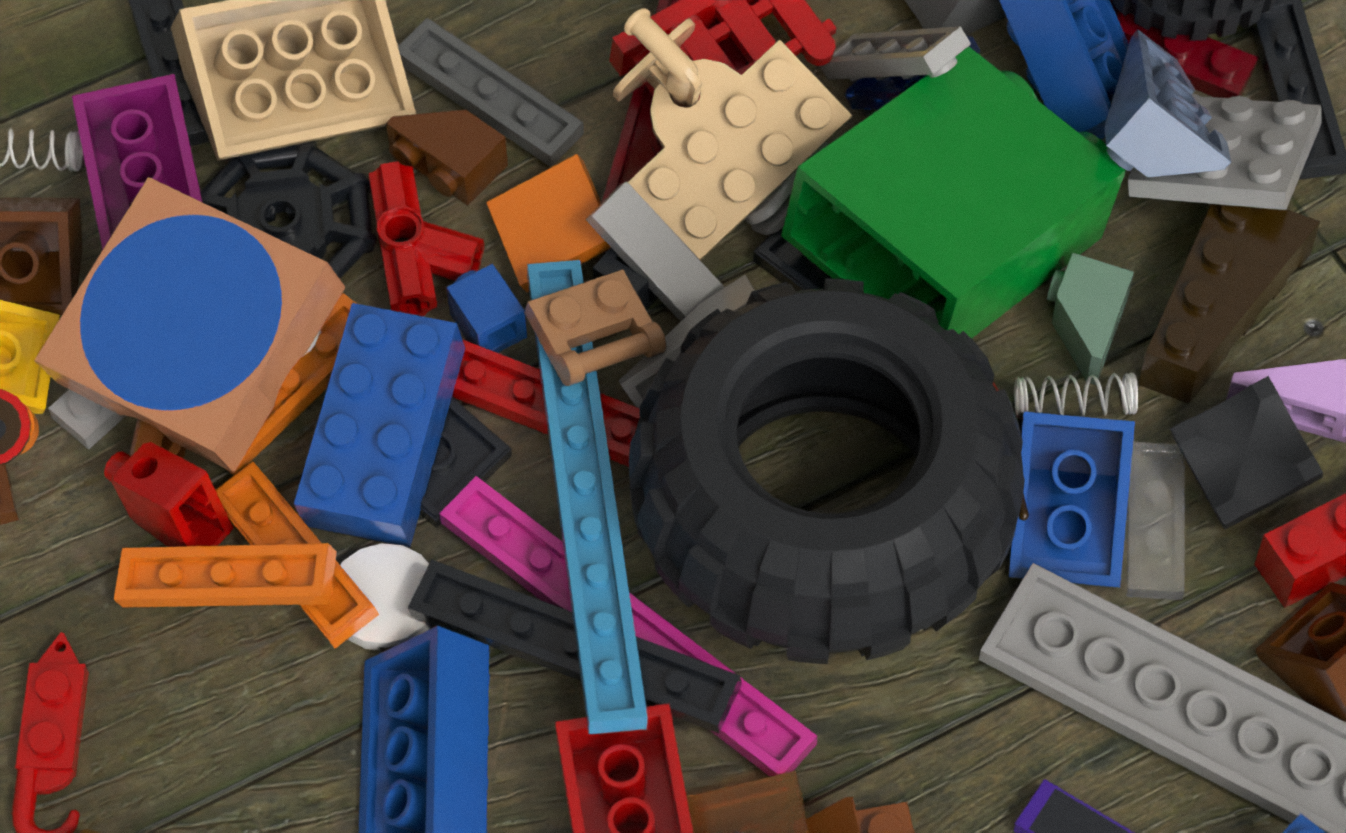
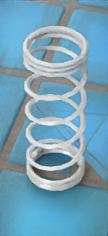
(73, 155)
(1128, 389)

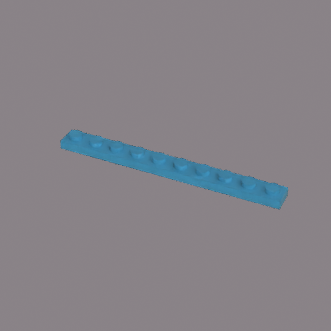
(590, 532)

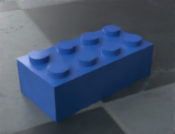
(380, 425)

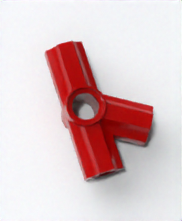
(430, 246)

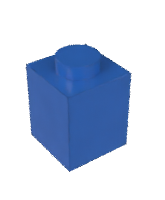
(486, 309)

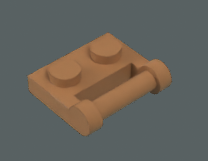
(589, 314)

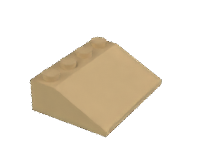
(290, 70)

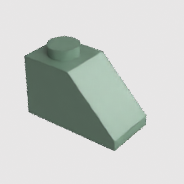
(1089, 309)

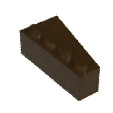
(1225, 284)

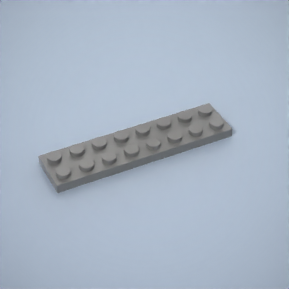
(1173, 698)

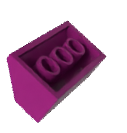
(133, 136)

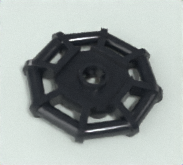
(301, 200)

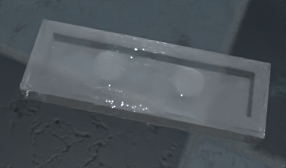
(1156, 522)

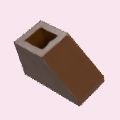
(450, 149)

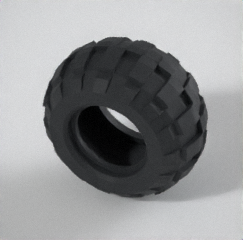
(808, 575)

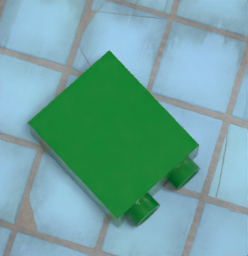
(955, 196)

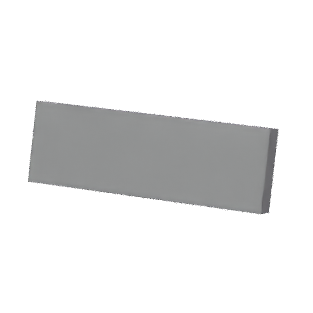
(653, 251)

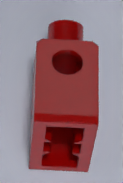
(155, 486)

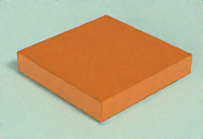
(547, 218)

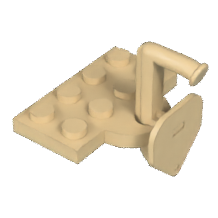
(732, 142)

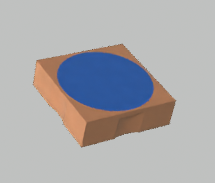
(191, 323)

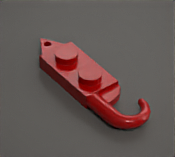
(49, 734)

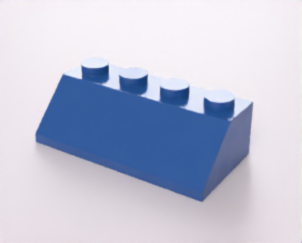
(1071, 56)
(426, 736)

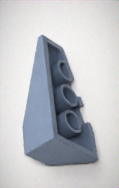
(1156, 118)

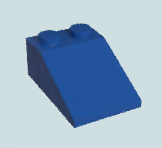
(1074, 497)

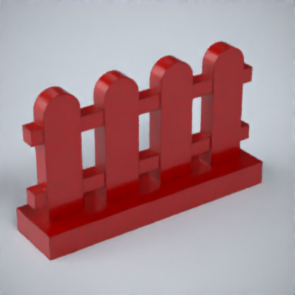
(741, 24)

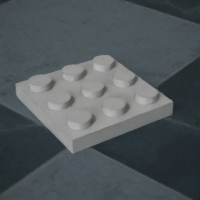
(1266, 152)

